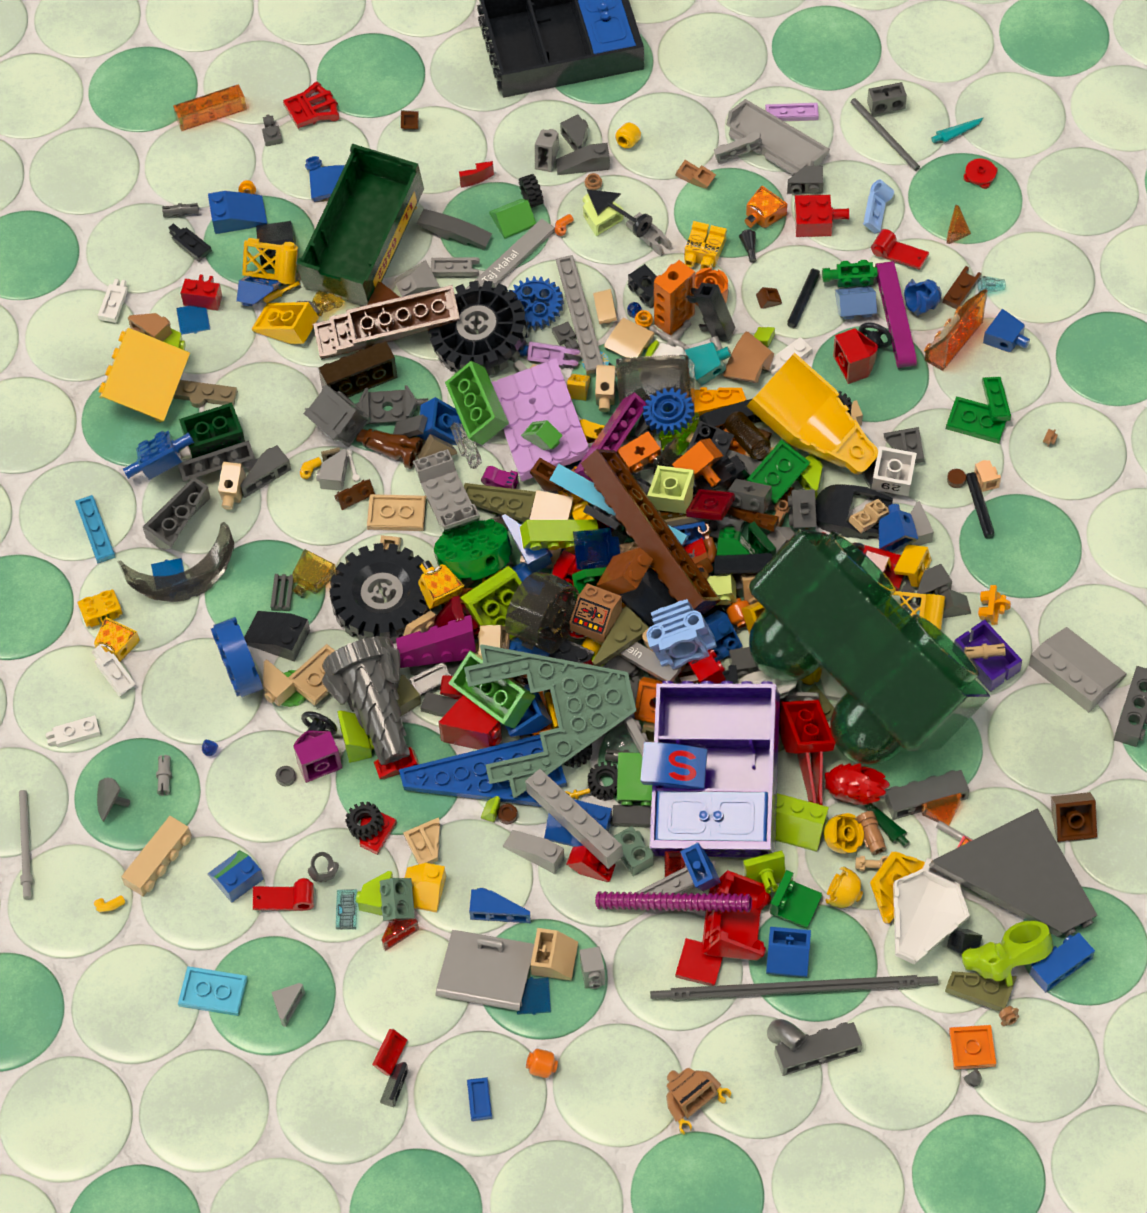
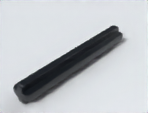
(803, 298)
(980, 505)

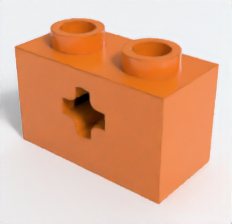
(643, 445)

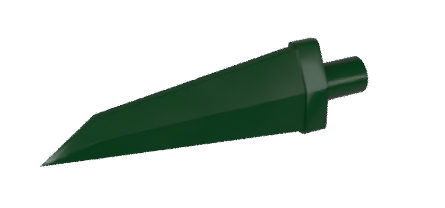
(890, 828)

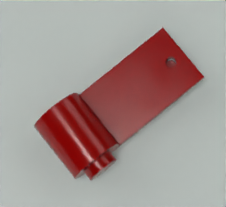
(888, 247)
(294, 898)

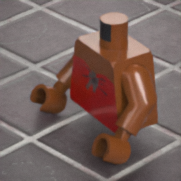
(703, 552)

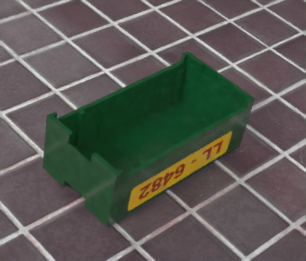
(361, 225)

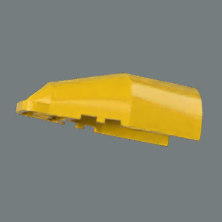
(812, 417)

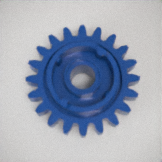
(680, 412)

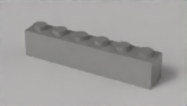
(574, 818)

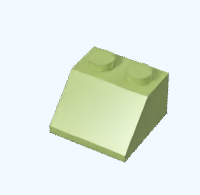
(672, 489)

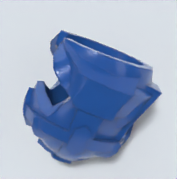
(922, 296)

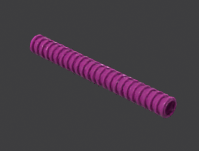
(666, 901)

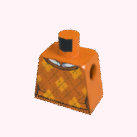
(765, 208)

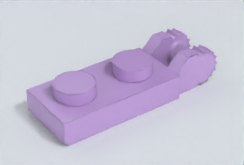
(545, 352)

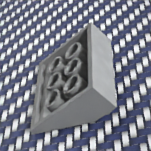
(1076, 668)

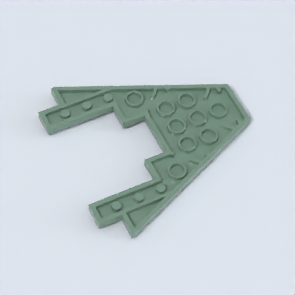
(585, 702)

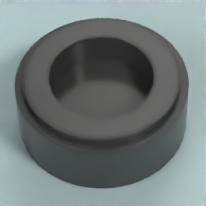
(285, 776)

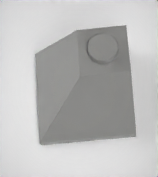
(416, 280)

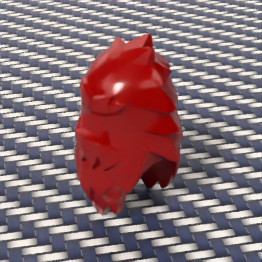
(856, 784)

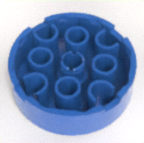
(236, 657)

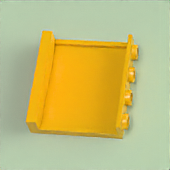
(144, 374)

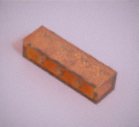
(210, 107)

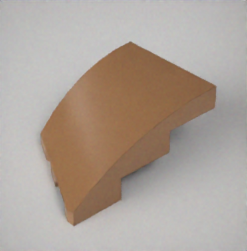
(748, 359)

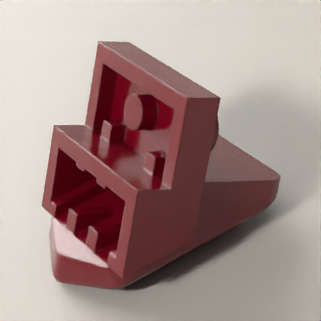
(455, 611)

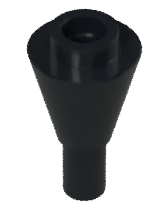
(748, 240)

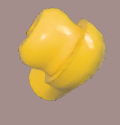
(111, 905)

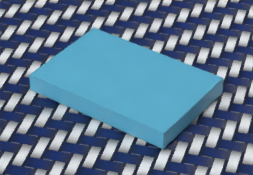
(212, 991)

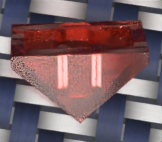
(398, 931)

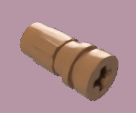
(872, 835)

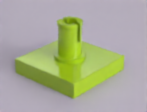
(766, 869)

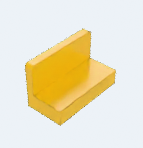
(913, 563)

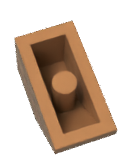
(151, 325)

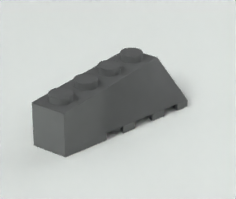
(172, 517)

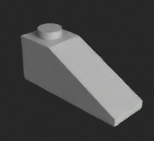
(536, 850)

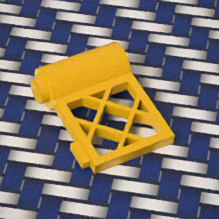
(284, 264)
(931, 606)

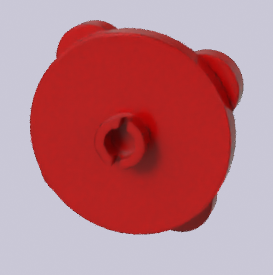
(980, 172)

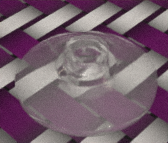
(617, 742)

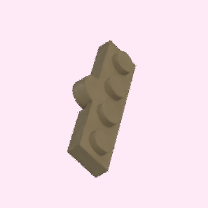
(200, 392)

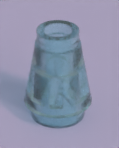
(991, 284)

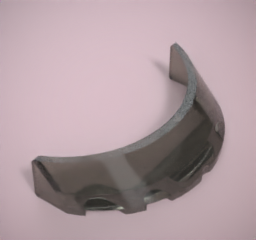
(187, 583)

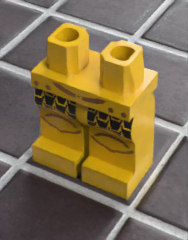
(704, 245)

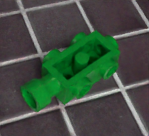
(851, 274)

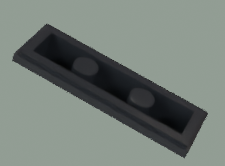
(741, 563)

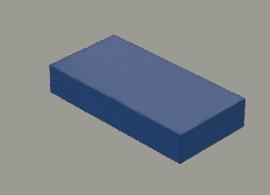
(479, 1099)

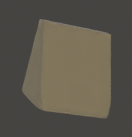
(329, 453)

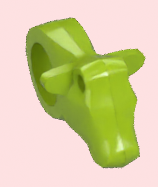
(998, 959)

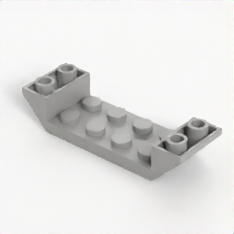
(445, 491)

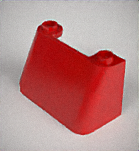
(735, 932)

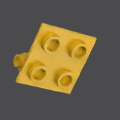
(98, 606)

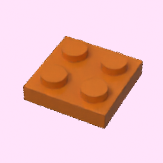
(972, 1047)

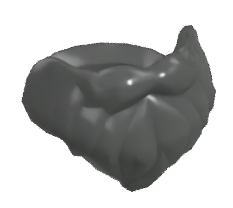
(325, 876)

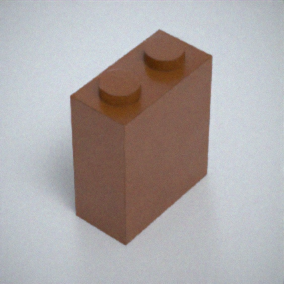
(625, 571)

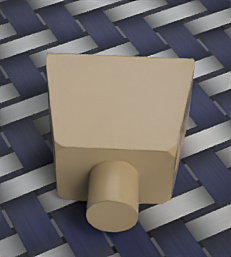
(605, 387)
(229, 486)

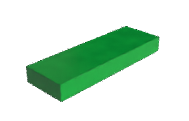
(996, 399)

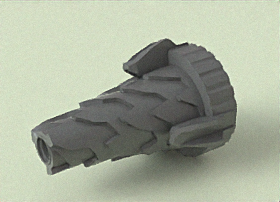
(366, 678)

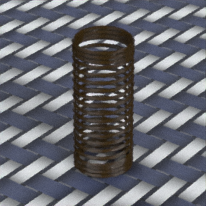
(752, 438)

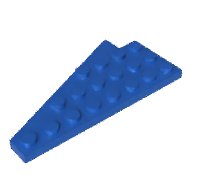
(467, 774)

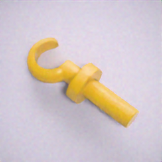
(576, 794)

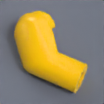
(307, 467)

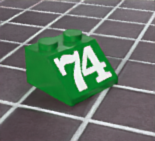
(733, 543)

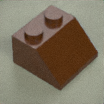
(1074, 816)

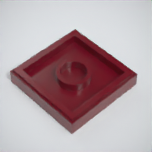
(710, 504)

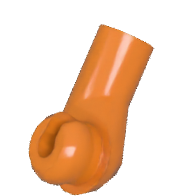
(560, 225)

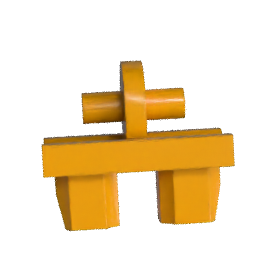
(996, 605)

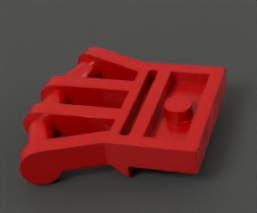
(303, 113)

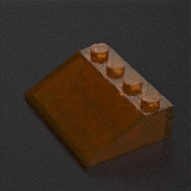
(956, 331)

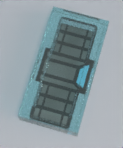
(346, 909)

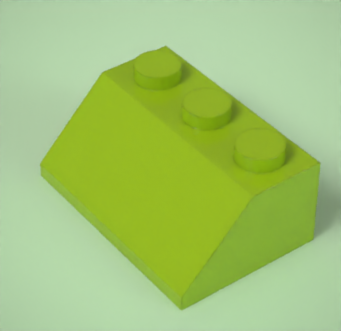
(800, 822)

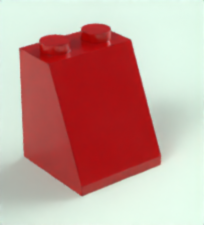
(469, 726)

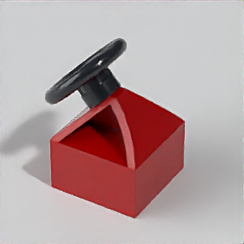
(857, 352)

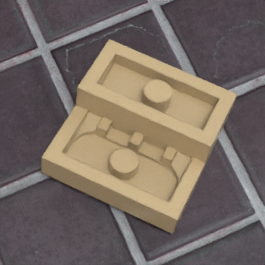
(629, 339)

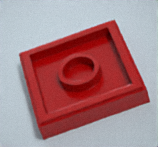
(696, 965)

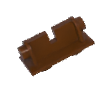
(354, 494)

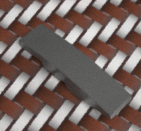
(457, 229)

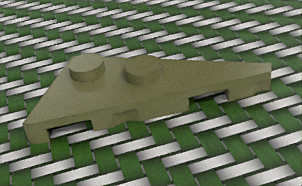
(624, 633)

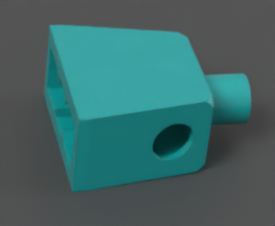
(708, 361)

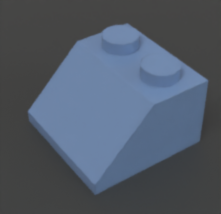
(856, 302)

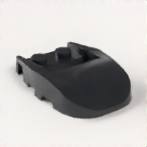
(834, 506)

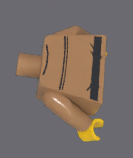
(690, 1092)

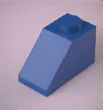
(700, 867)

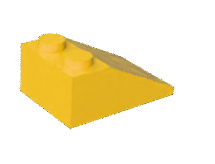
(286, 321)

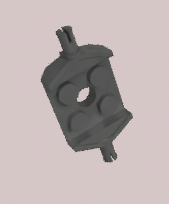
(401, 400)

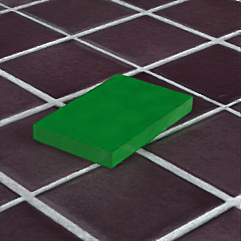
(974, 420)
(780, 470)

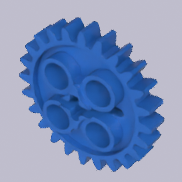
(536, 303)

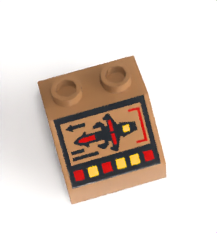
(595, 612)

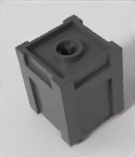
(337, 415)

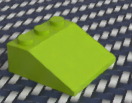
(491, 599)

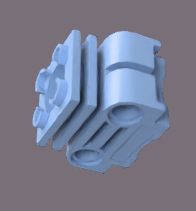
(679, 635)

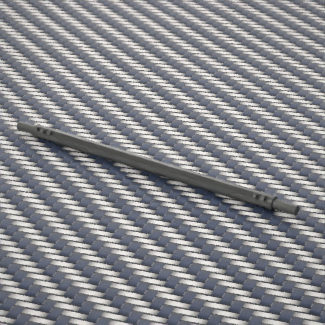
(794, 987)

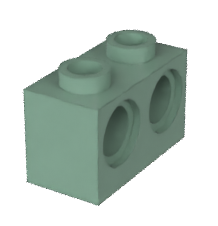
(633, 850)
(397, 899)

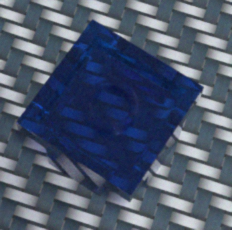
(595, 548)

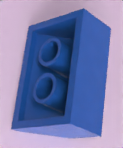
(557, 833)

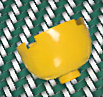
(843, 833)
(844, 889)

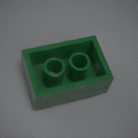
(212, 430)

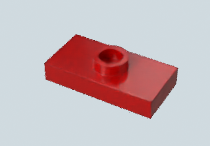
(389, 1052)

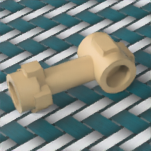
(861, 863)

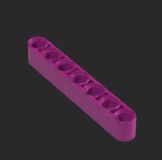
(895, 314)

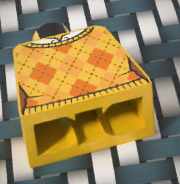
(438, 584)
(116, 638)

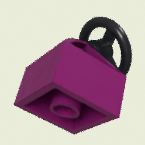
(316, 748)

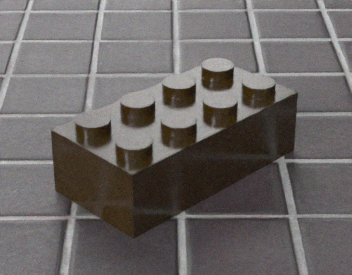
(360, 370)

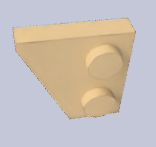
(421, 624)
(424, 841)

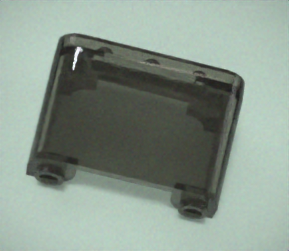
(655, 373)

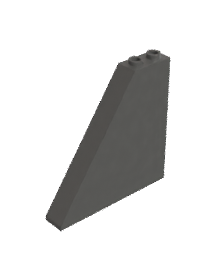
(1022, 872)

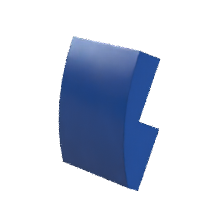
(323, 181)

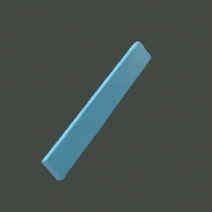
(585, 489)

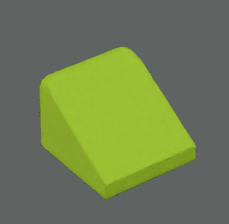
(765, 335)
(491, 809)

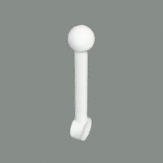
(355, 477)

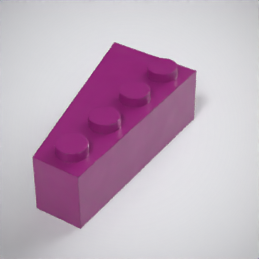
(437, 644)

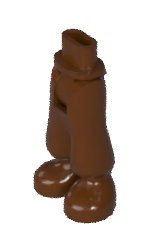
(392, 445)

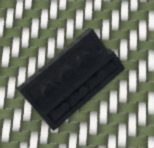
(648, 597)

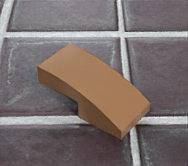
(697, 176)

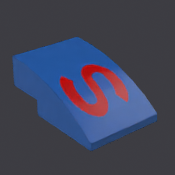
(673, 765)

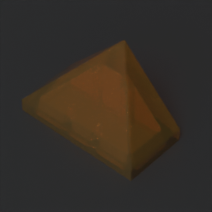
(958, 226)
(942, 809)

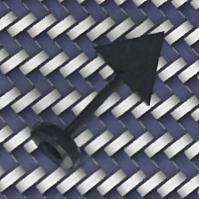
(603, 199)

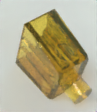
(312, 573)

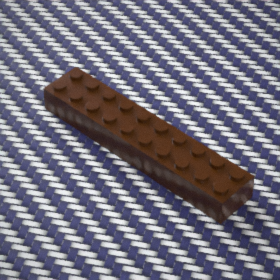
(649, 530)

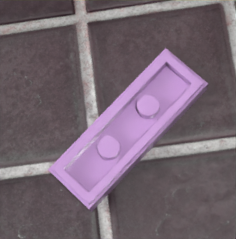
(794, 111)

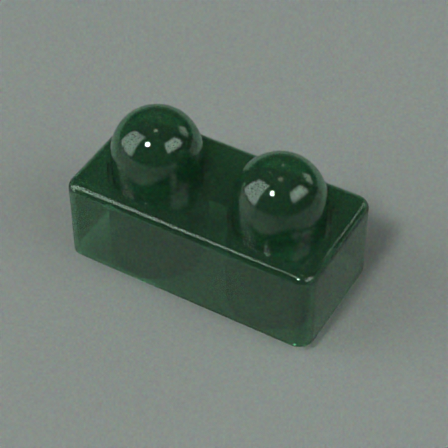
(838, 611)

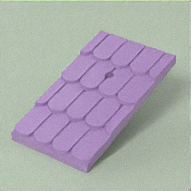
(534, 397)

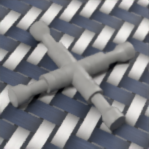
(673, 340)

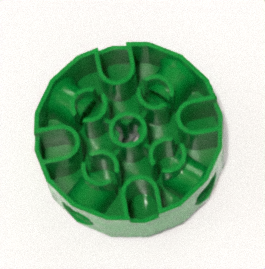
(474, 549)

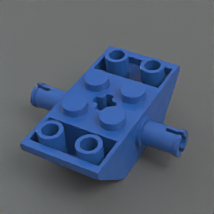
(158, 455)

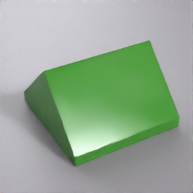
(513, 218)

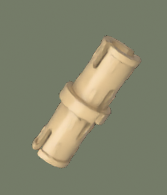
(985, 651)

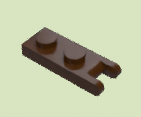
(961, 288)

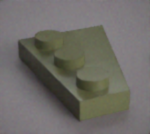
(980, 990)

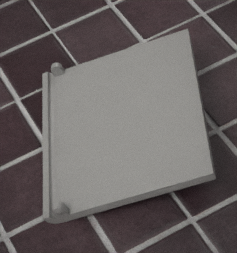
(485, 970)

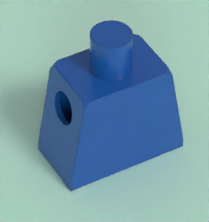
(1006, 332)
(896, 529)

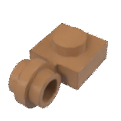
(781, 510)

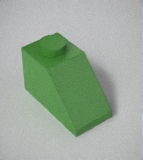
(542, 435)

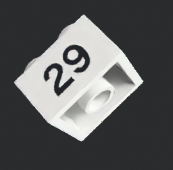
(893, 471)

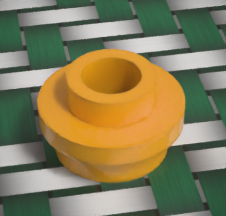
(247, 187)
(643, 314)

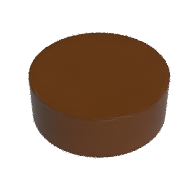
(956, 478)
(507, 814)

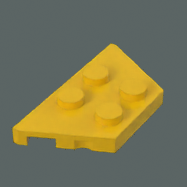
(894, 868)

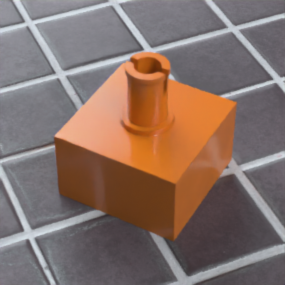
(700, 459)

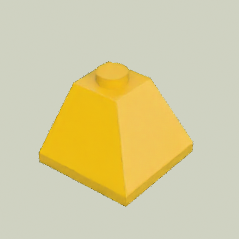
(426, 885)

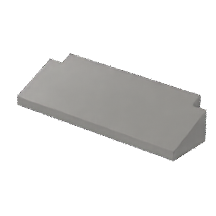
(780, 141)

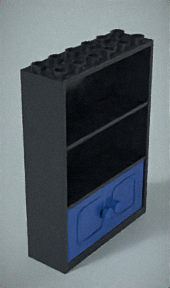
(558, 42)

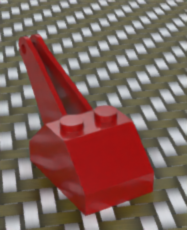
(805, 732)

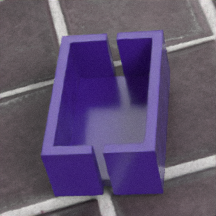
(995, 668)

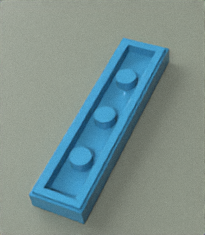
(95, 529)

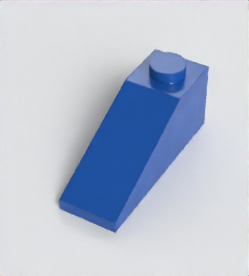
(490, 906)

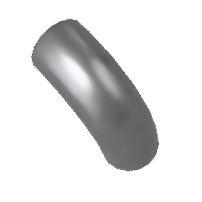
(786, 1032)

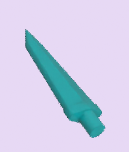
(952, 132)

